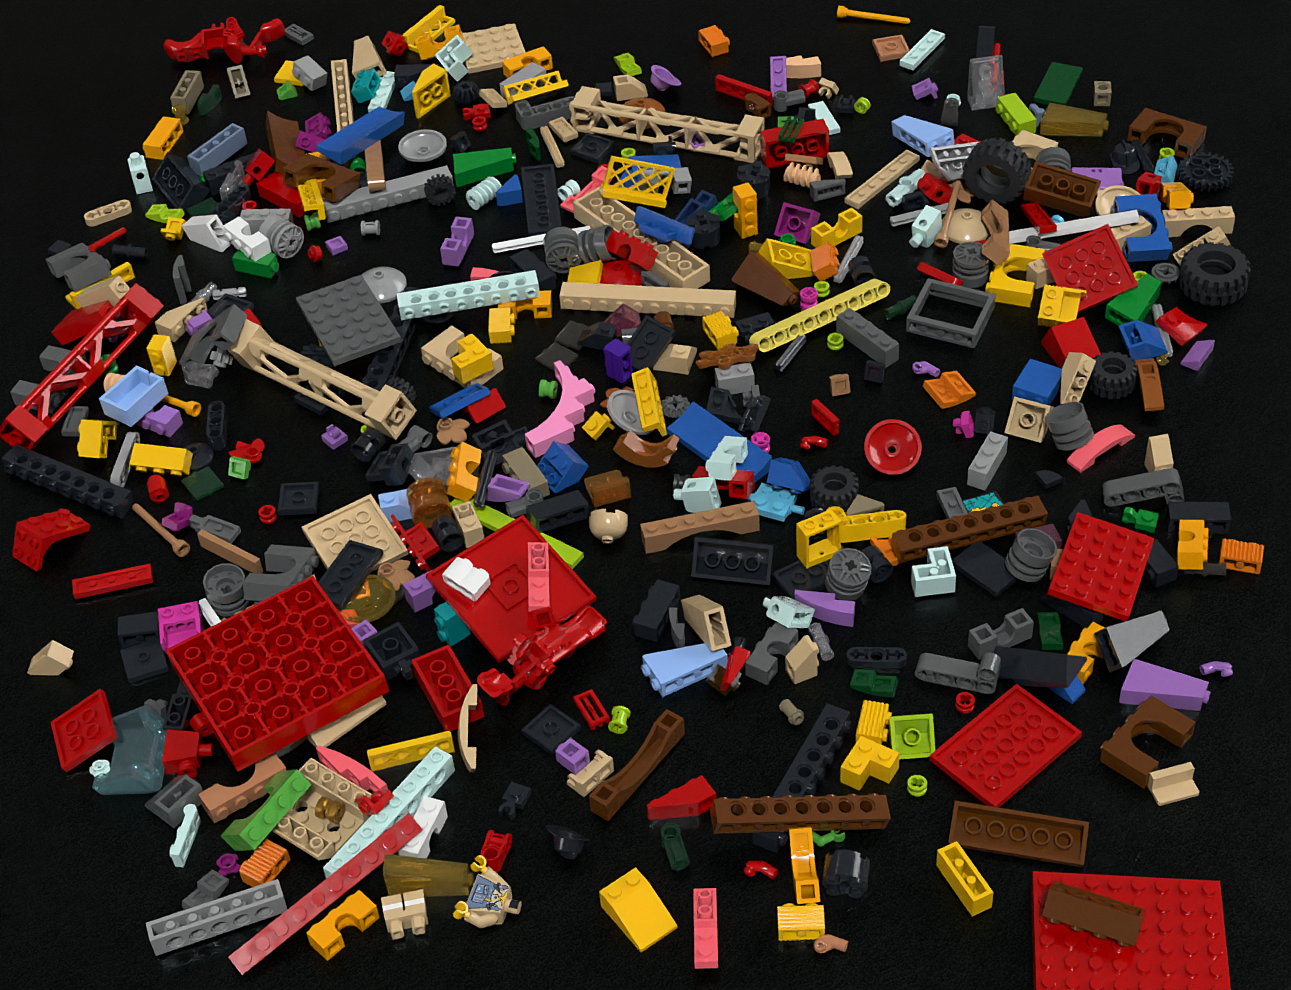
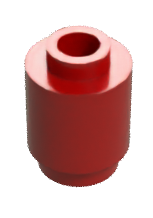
(157, 488)

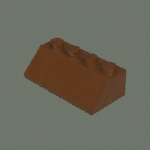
(1061, 189)
(1094, 913)

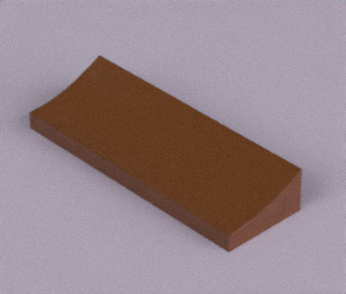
(282, 141)
(1019, 833)

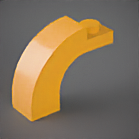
(803, 865)

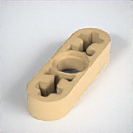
(117, 210)

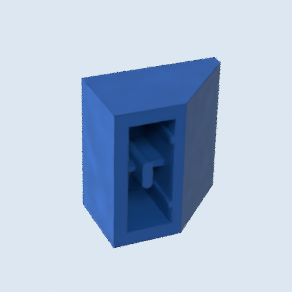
(1142, 340)
(561, 466)
(788, 474)

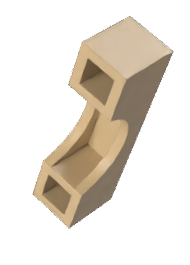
(1181, 219)

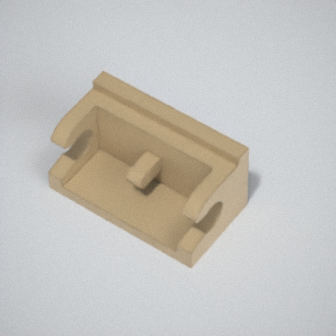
(591, 774)

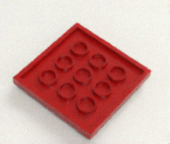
(1092, 265)

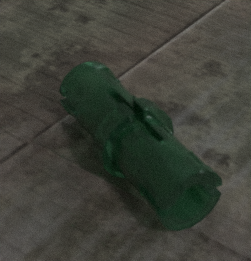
(900, 307)

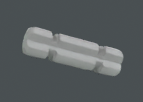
(241, 292)

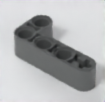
(542, 114)
(1144, 487)
(960, 673)

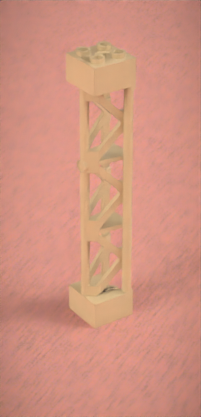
(588, 109)

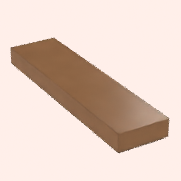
(230, 552)

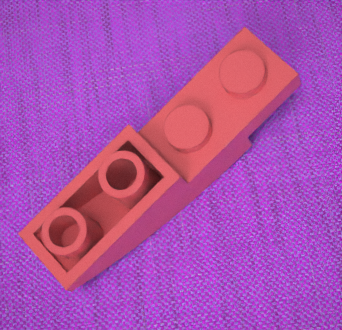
(538, 575)
(705, 928)

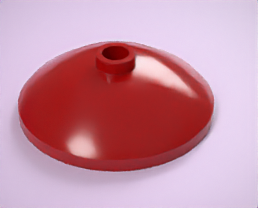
(621, 273)
(895, 435)

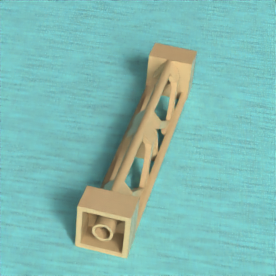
(385, 409)

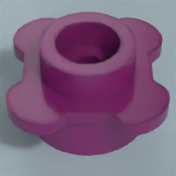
(228, 859)

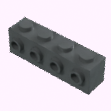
(867, 337)

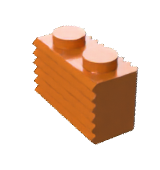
(714, 40)
(825, 261)
(1241, 556)
(264, 864)

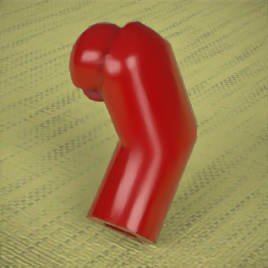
(813, 440)
(760, 866)

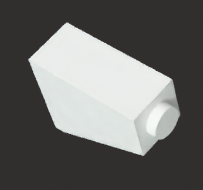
(206, 231)

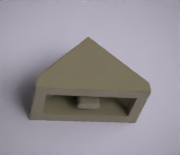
(238, 81)
(864, 505)

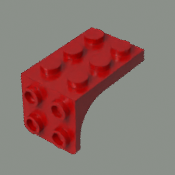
(40, 532)

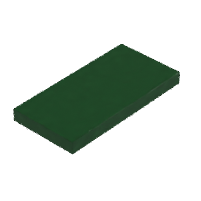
(1058, 84)

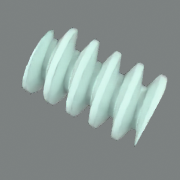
(483, 192)

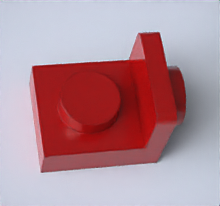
(374, 803)

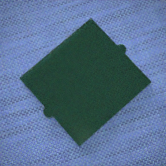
(202, 208)
(202, 483)

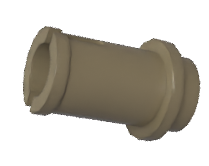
(794, 715)

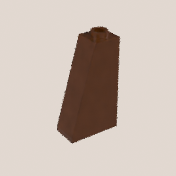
(765, 280)

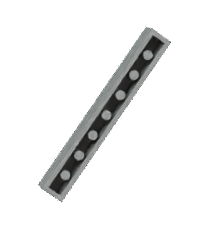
(396, 192)

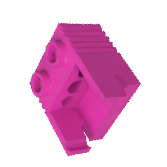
(179, 623)

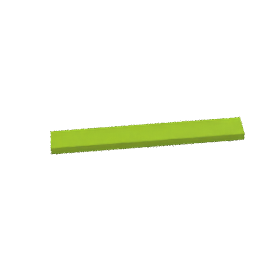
(495, 520)

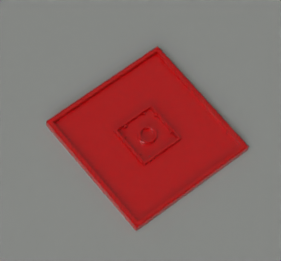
(504, 606)

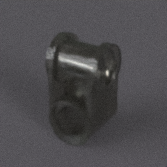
(950, 113)

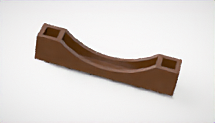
(616, 790)

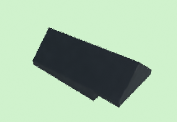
(1038, 667)

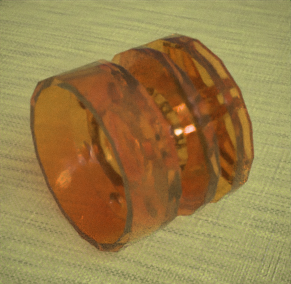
(428, 500)

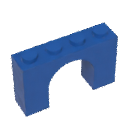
(1148, 247)

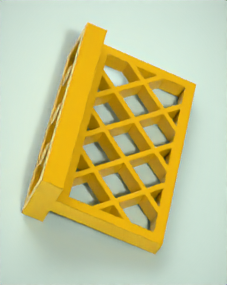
(631, 194)

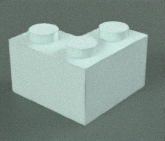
(453, 56)
(935, 576)

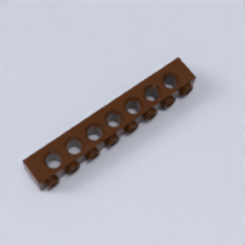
(969, 528)
(769, 821)

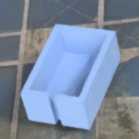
(133, 396)

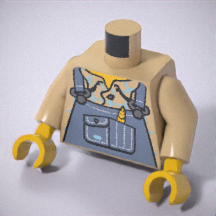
(488, 899)

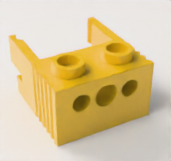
(1059, 305)

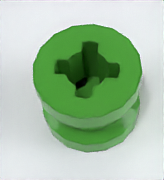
(312, 222)
(548, 389)

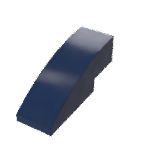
(703, 201)

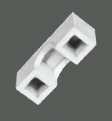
(240, 236)
(431, 818)

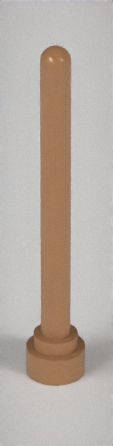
(941, 239)
(179, 547)

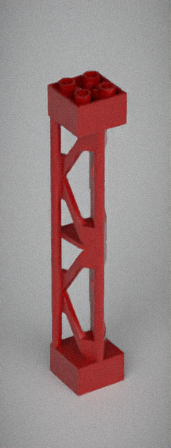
(138, 312)

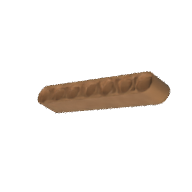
(375, 167)

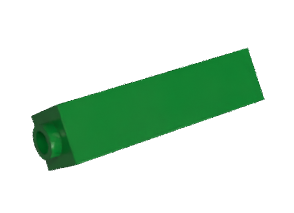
(479, 165)
(1134, 303)

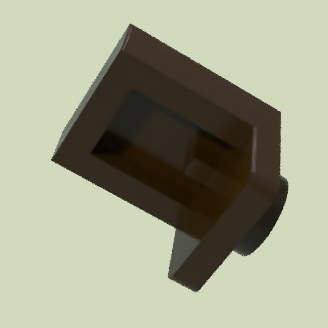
(716, 677)

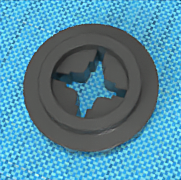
(1160, 269)
(670, 410)

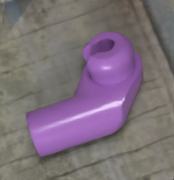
(925, 367)
(1216, 666)

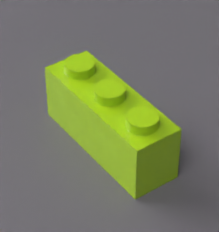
(1015, 114)

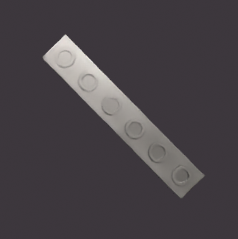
(216, 917)

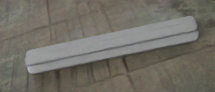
(912, 216)
(851, 253)
(1157, 311)

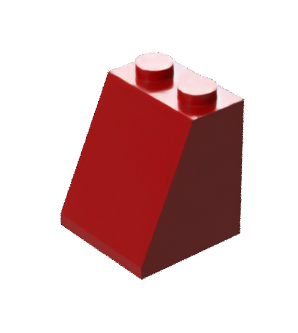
(1070, 337)

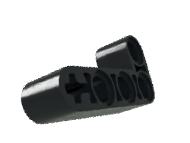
(232, 204)

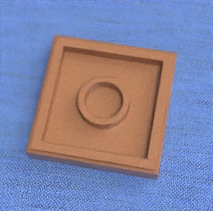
(890, 47)

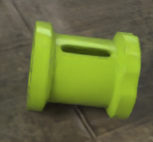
(619, 719)

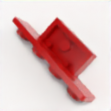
(420, 542)

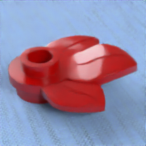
(249, 452)

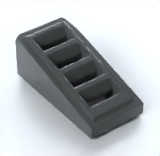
(817, 187)

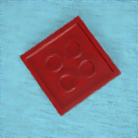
(83, 730)

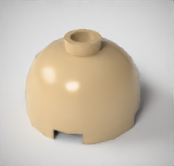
(608, 525)

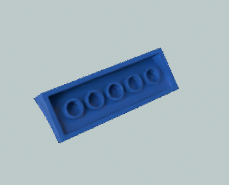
(361, 134)
(703, 432)

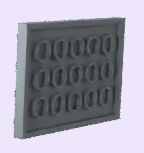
(348, 320)

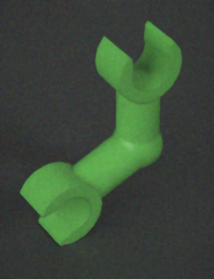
(832, 836)

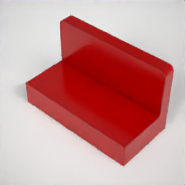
(485, 406)

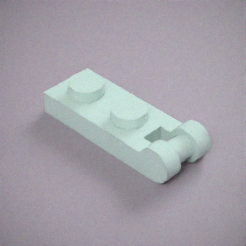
(185, 836)

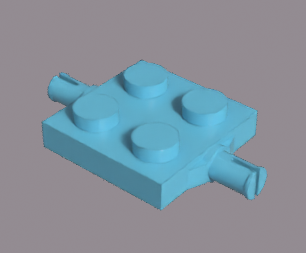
(775, 502)

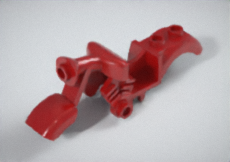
(226, 38)
(536, 659)

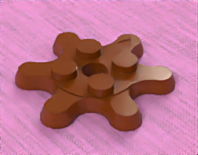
(727, 356)

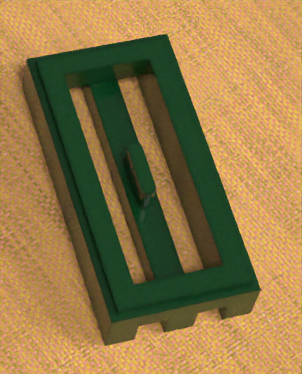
(785, 127)

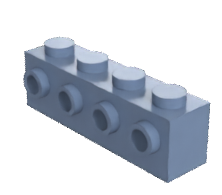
(217, 149)

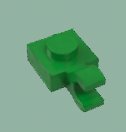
(1143, 519)

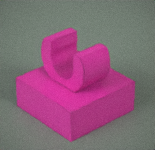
(964, 424)

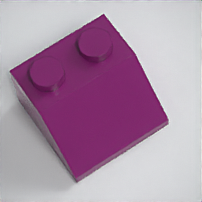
(797, 222)

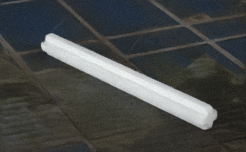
(526, 242)

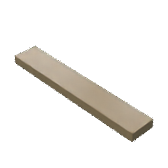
(882, 179)

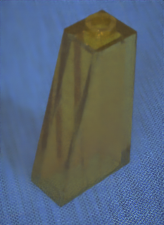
(1072, 121)
(433, 876)

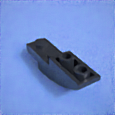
(180, 710)

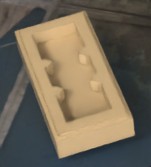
(493, 98)
(563, 129)

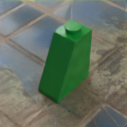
(262, 267)

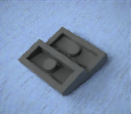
(181, 279)

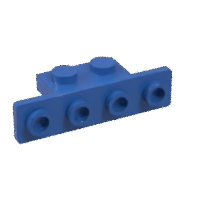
(662, 227)

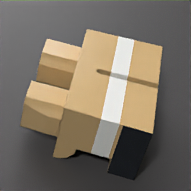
(413, 915)

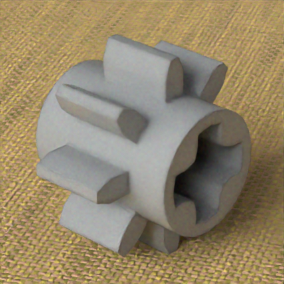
(221, 358)

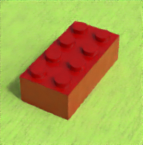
(811, 141)
(445, 686)

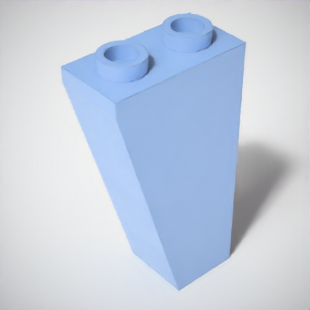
(921, 134)
(681, 666)

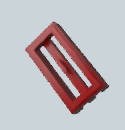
(825, 417)
(597, 721)

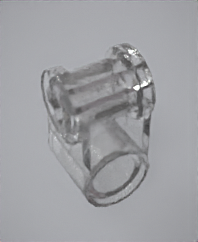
(198, 374)

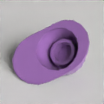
(662, 78)

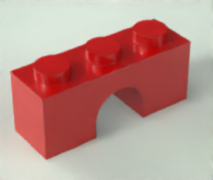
(641, 254)
(739, 487)

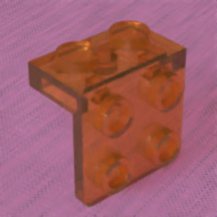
(607, 487)

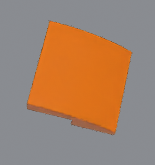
(949, 389)

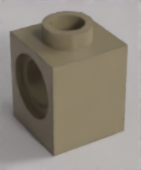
(1102, 93)

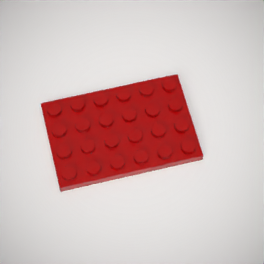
(1101, 566)
(1005, 746)

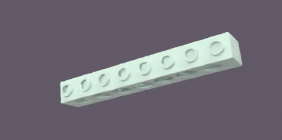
(468, 295)
(421, 782)

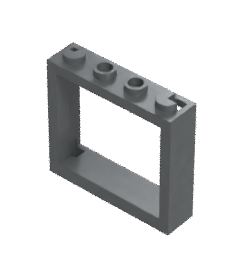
(947, 331)

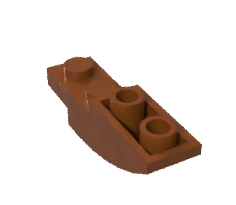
(1150, 384)

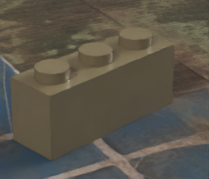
(188, 90)
(521, 467)

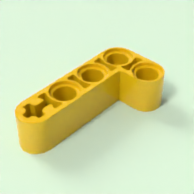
(867, 525)

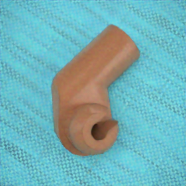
(830, 942)

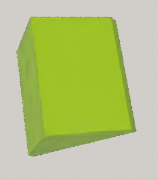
(912, 735)

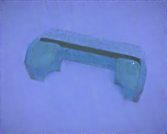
(136, 755)

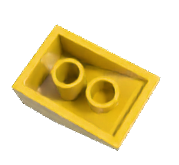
(430, 89)
(788, 259)
(637, 909)

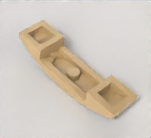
(468, 753)

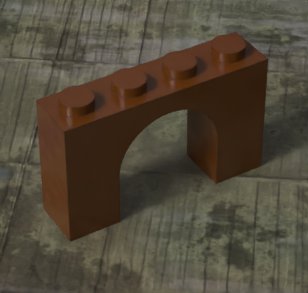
(1150, 122)
(339, 180)
(1150, 717)

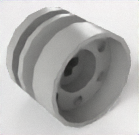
(283, 236)

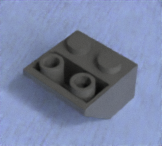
(172, 799)

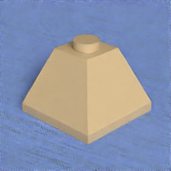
(676, 359)
(1028, 419)

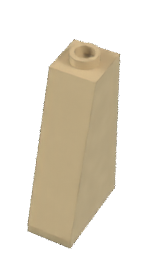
(366, 57)
(110, 290)
(707, 621)

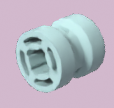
(570, 188)

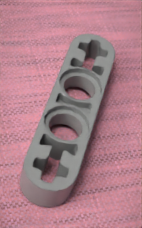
(122, 465)

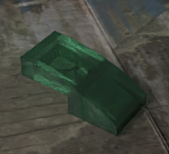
(209, 101)

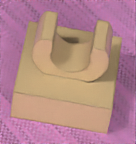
(829, 87)

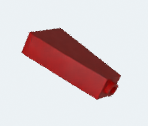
(281, 194)
(81, 322)

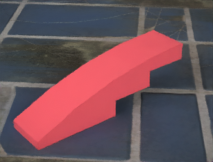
(350, 769)

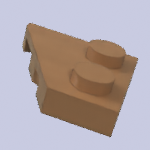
(807, 160)

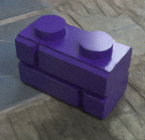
(618, 360)

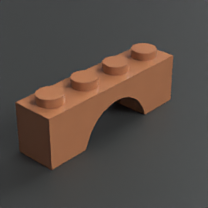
(223, 801)

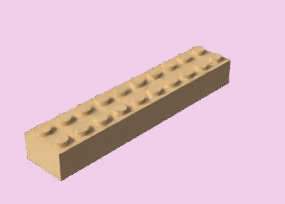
(673, 262)

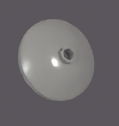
(422, 145)
(385, 283)
(624, 411)

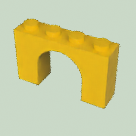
(1012, 290)

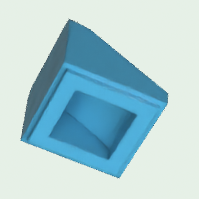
(406, 92)

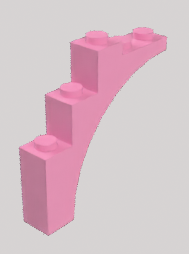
(568, 412)

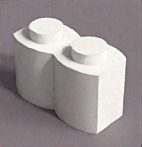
(466, 578)

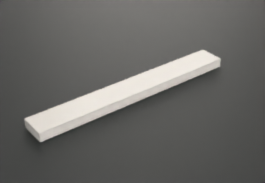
(1077, 226)

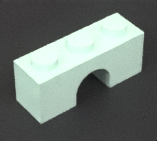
(724, 459)

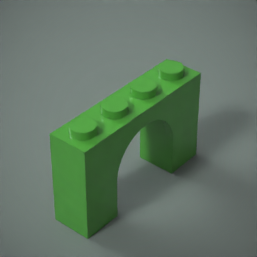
(284, 791)

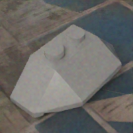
(951, 159)

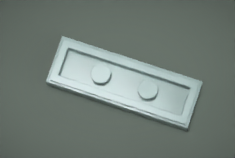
(823, 113)

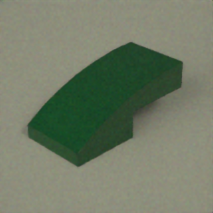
(533, 141)
(1049, 631)
(873, 684)

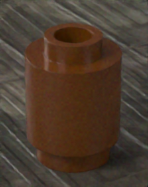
(664, 318)

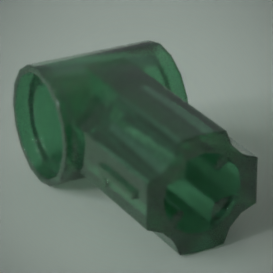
(674, 846)

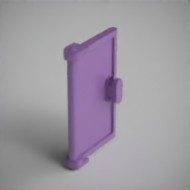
(1108, 176)

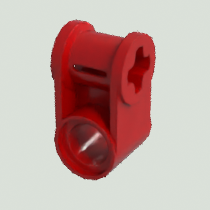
(496, 849)

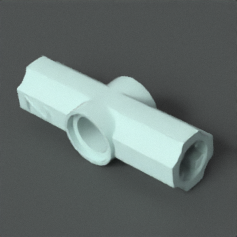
(906, 185)

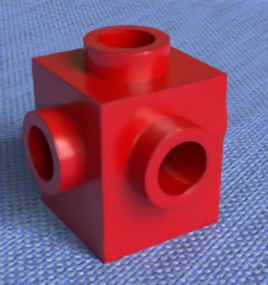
(394, 43)

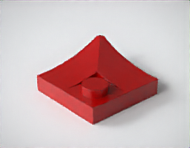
(1180, 326)

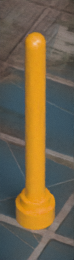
(844, 12)
(192, 408)

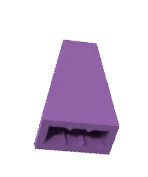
(1164, 684)

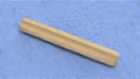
(552, 147)

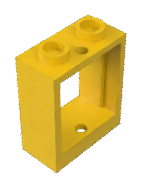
(810, 554)

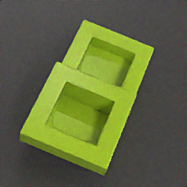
(627, 64)
(161, 213)

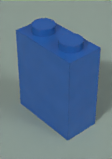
(1038, 382)

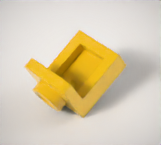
(173, 229)
(597, 424)

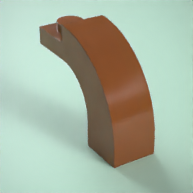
(644, 453)

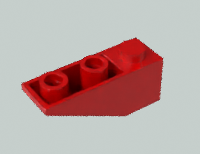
(686, 801)

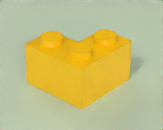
(472, 360)
(95, 437)
(869, 759)

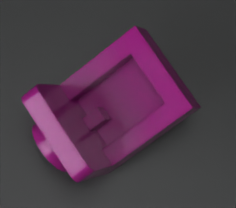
(179, 518)

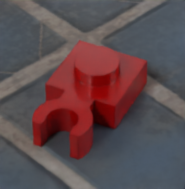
(477, 110)

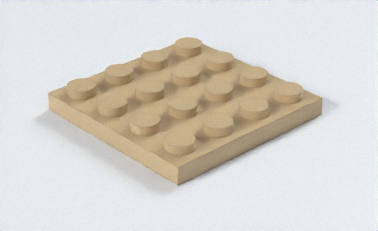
(492, 47)
(357, 522)

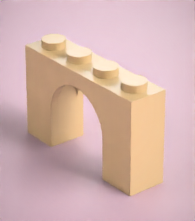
(1030, 144)
(444, 346)

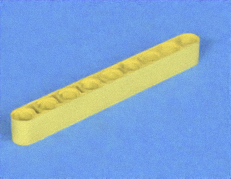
(813, 318)

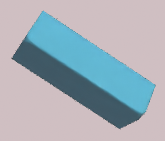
(1166, 168)

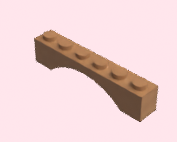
(997, 245)
(663, 533)

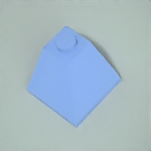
(396, 504)

